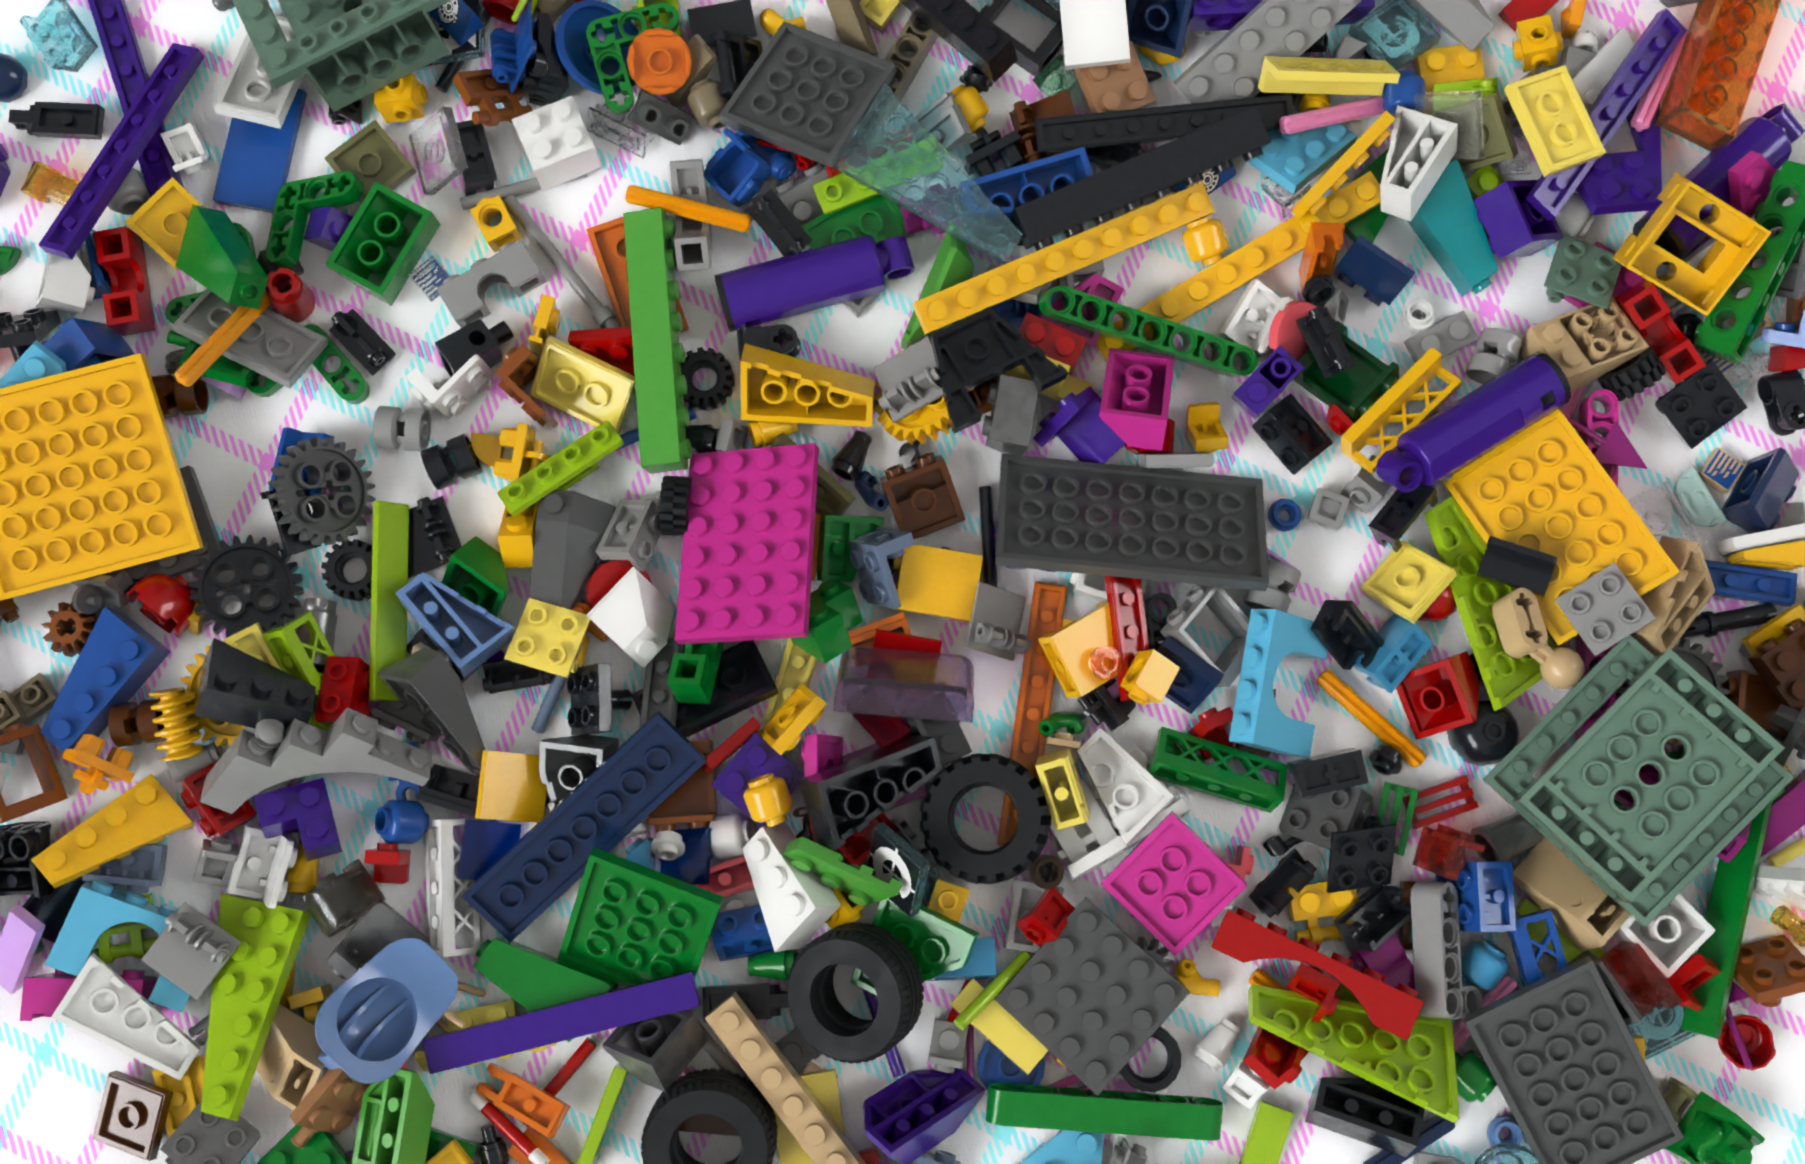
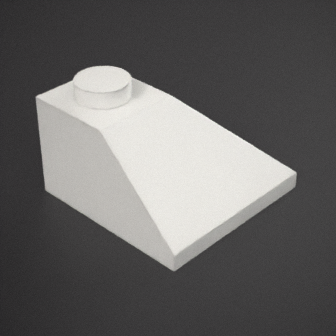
(65, 285)
(635, 617)

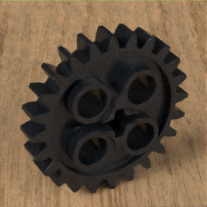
(242, 560)

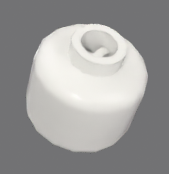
(730, 835)

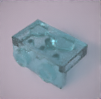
(60, 36)

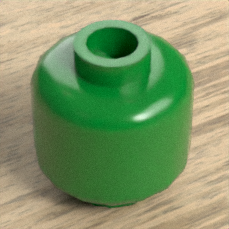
(1473, 1077)

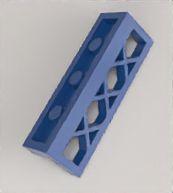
(1523, 948)

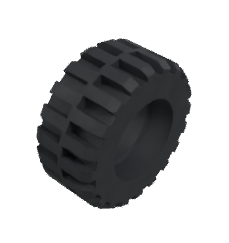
(939, 825)

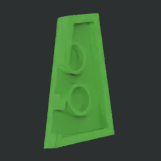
(850, 878)

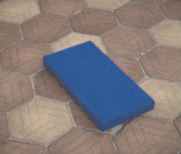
(258, 160)

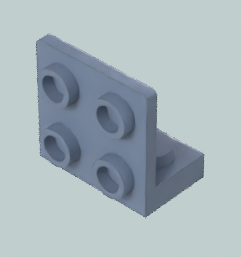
(870, 557)

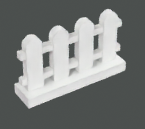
(1104, 831)

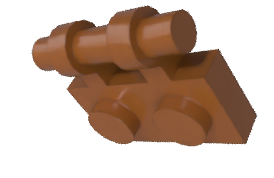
(483, 90)

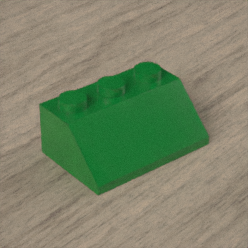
(383, 243)

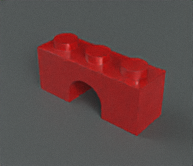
(130, 304)
(1652, 320)

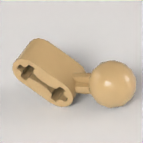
(1524, 633)

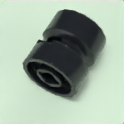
(440, 466)

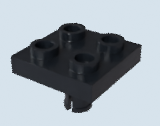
(24, 329)
(594, 700)

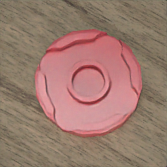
(1285, 330)

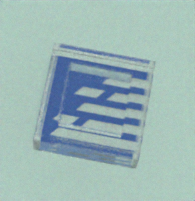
(430, 277)

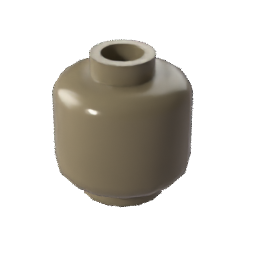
(706, 103)

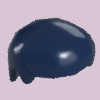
(12, 78)

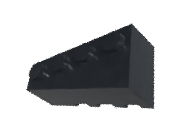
(860, 789)

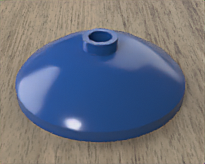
(574, 47)

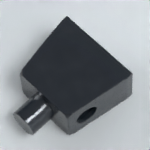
(471, 340)

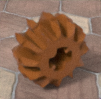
(61, 629)

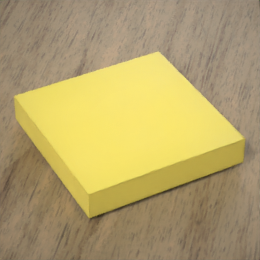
(1408, 581)

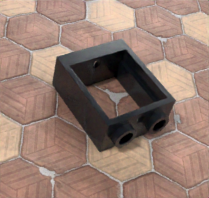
(1028, 60)

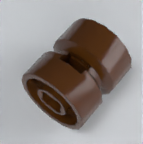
(178, 398)
(133, 723)

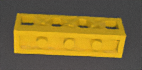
(1394, 401)

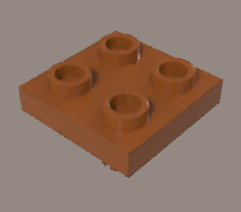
(1770, 970)

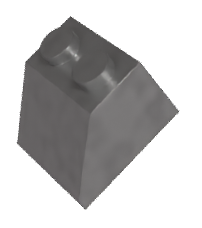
(1011, 414)
(657, 1047)

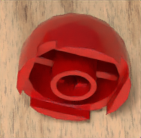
(164, 601)

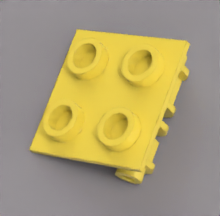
(548, 638)

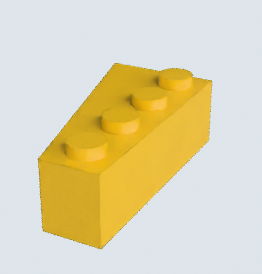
(801, 391)

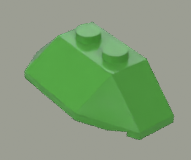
(949, 268)
(394, 1121)

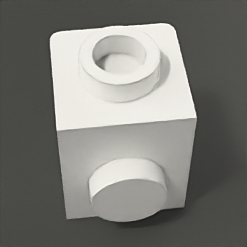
(186, 148)
(1245, 1085)

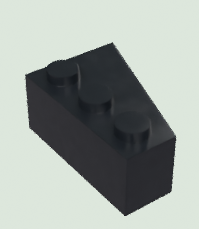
(247, 690)
(1366, 1114)

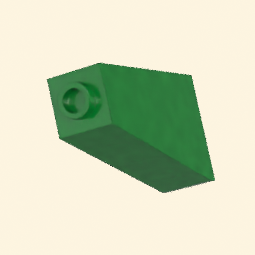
(221, 259)
(534, 976)

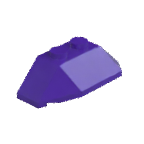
(919, 1111)

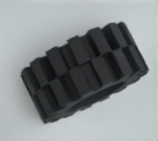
(1634, 375)
(723, 385)
(674, 505)
(335, 565)

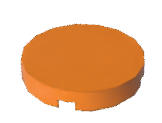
(659, 61)

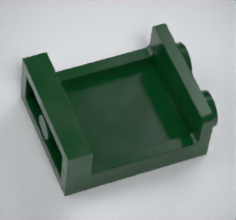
(1354, 388)

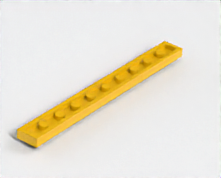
(1062, 258)
(1252, 260)

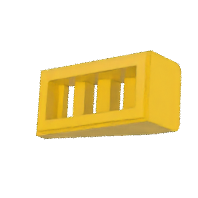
(1778, 556)

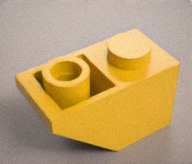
(517, 537)

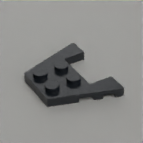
(979, 351)

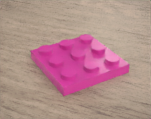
(1173, 883)

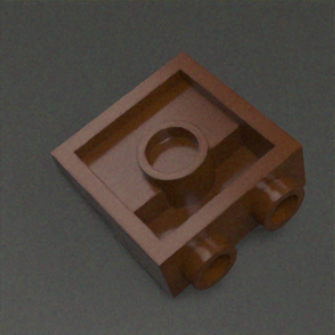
(922, 496)
(1782, 664)

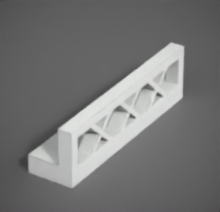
(441, 892)

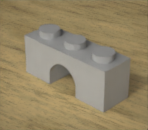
(466, 292)

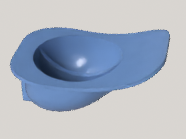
(384, 1010)

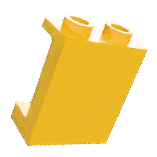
(937, 581)
(1071, 647)

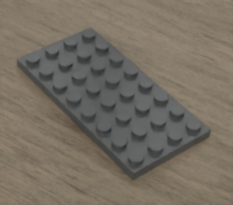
(1131, 522)

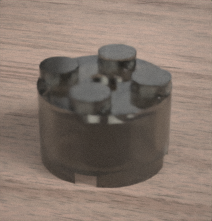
(342, 898)

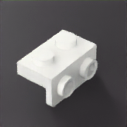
(1253, 316)

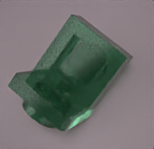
(1055, 78)

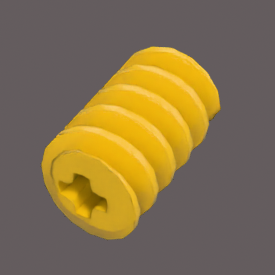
(176, 723)

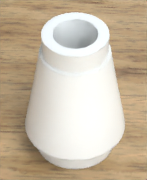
(1217, 1045)

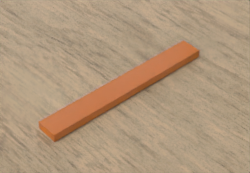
(1034, 693)

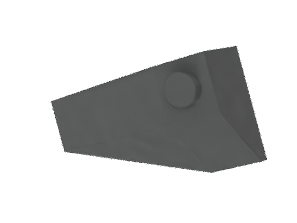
(565, 545)
(436, 691)
(569, 760)

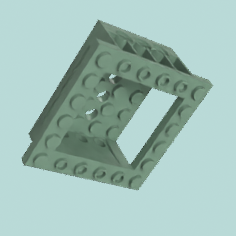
(344, 48)
(1678, 822)

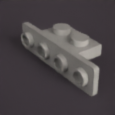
(799, 194)

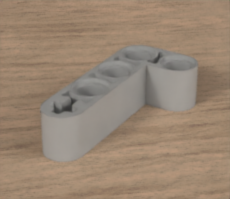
(1439, 953)

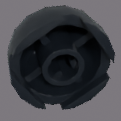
(1487, 738)

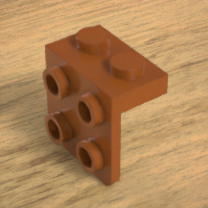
(516, 373)

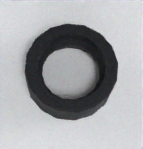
(1167, 1076)

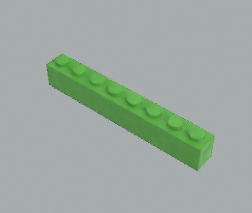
(656, 341)

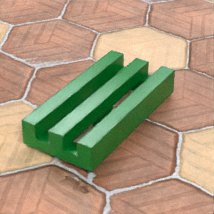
(1399, 850)

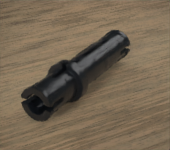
(1711, 623)

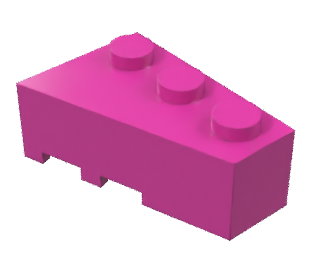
(45, 992)

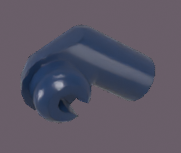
(870, 496)

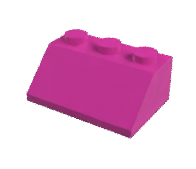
(1137, 396)

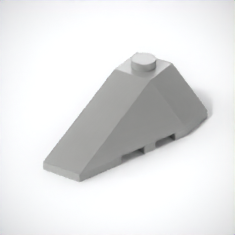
(1460, 19)

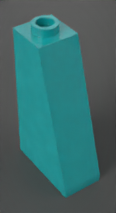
(1454, 234)

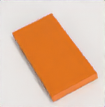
(610, 252)

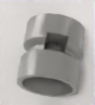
(1495, 354)
(399, 428)
(1282, 581)

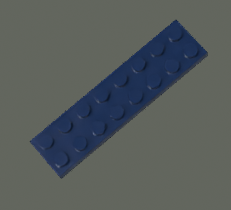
(590, 816)

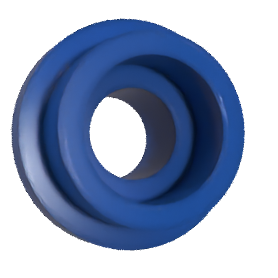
(1288, 506)

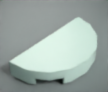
(1697, 500)

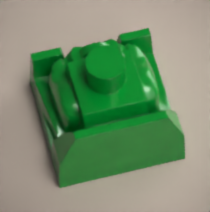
(1714, 1135)

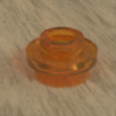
(1096, 663)

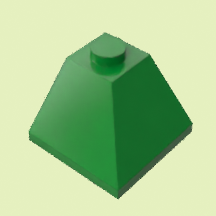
(478, 575)

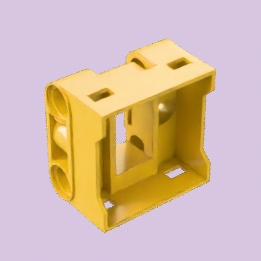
(1720, 264)

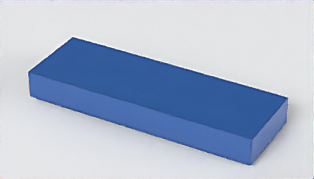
(1753, 583)

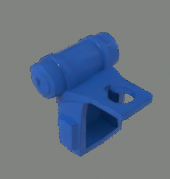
(744, 166)

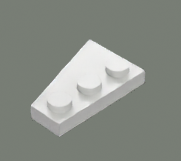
(1123, 784)

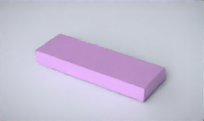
(17, 947)

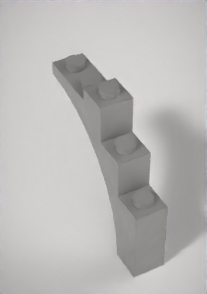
(347, 746)

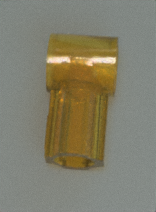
(48, 184)

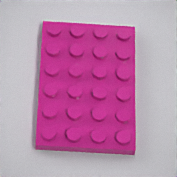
(748, 545)

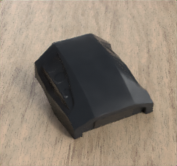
(545, 75)
(17, 847)

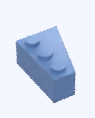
(454, 623)

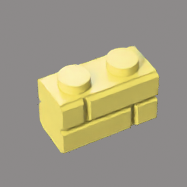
(1062, 789)

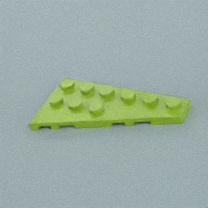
(1474, 596)
(247, 997)
(1413, 1069)

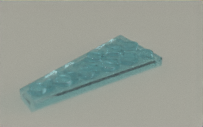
(915, 171)

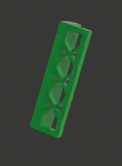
(1213, 780)

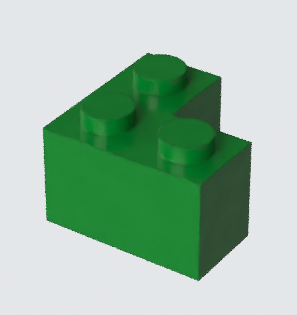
(830, 617)

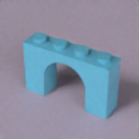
(1256, 716)
(94, 912)

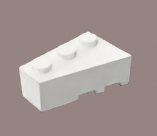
(1415, 160)
(790, 899)

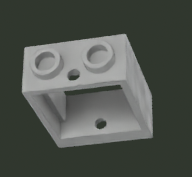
(1227, 612)

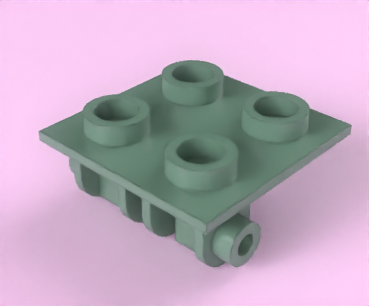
(1582, 273)

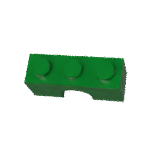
(695, 672)

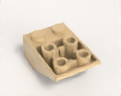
(1586, 342)
(1577, 903)
(290, 1058)

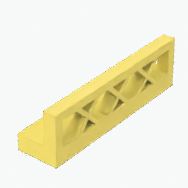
(1325, 76)

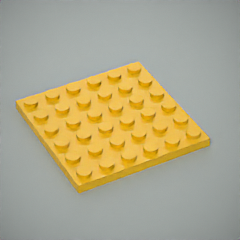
(87, 478)

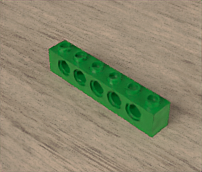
(1765, 280)

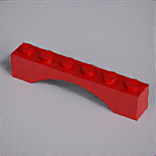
(1386, 1006)

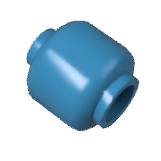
(1483, 964)

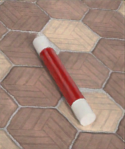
(505, 1126)

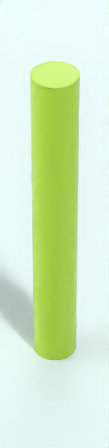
(991, 990)

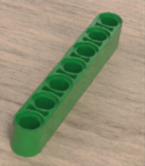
(1163, 329)
(1107, 1113)

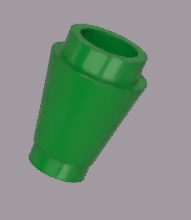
(772, 964)

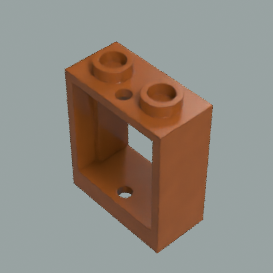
(44, 768)

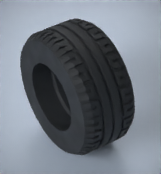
(819, 1012)
(714, 1094)

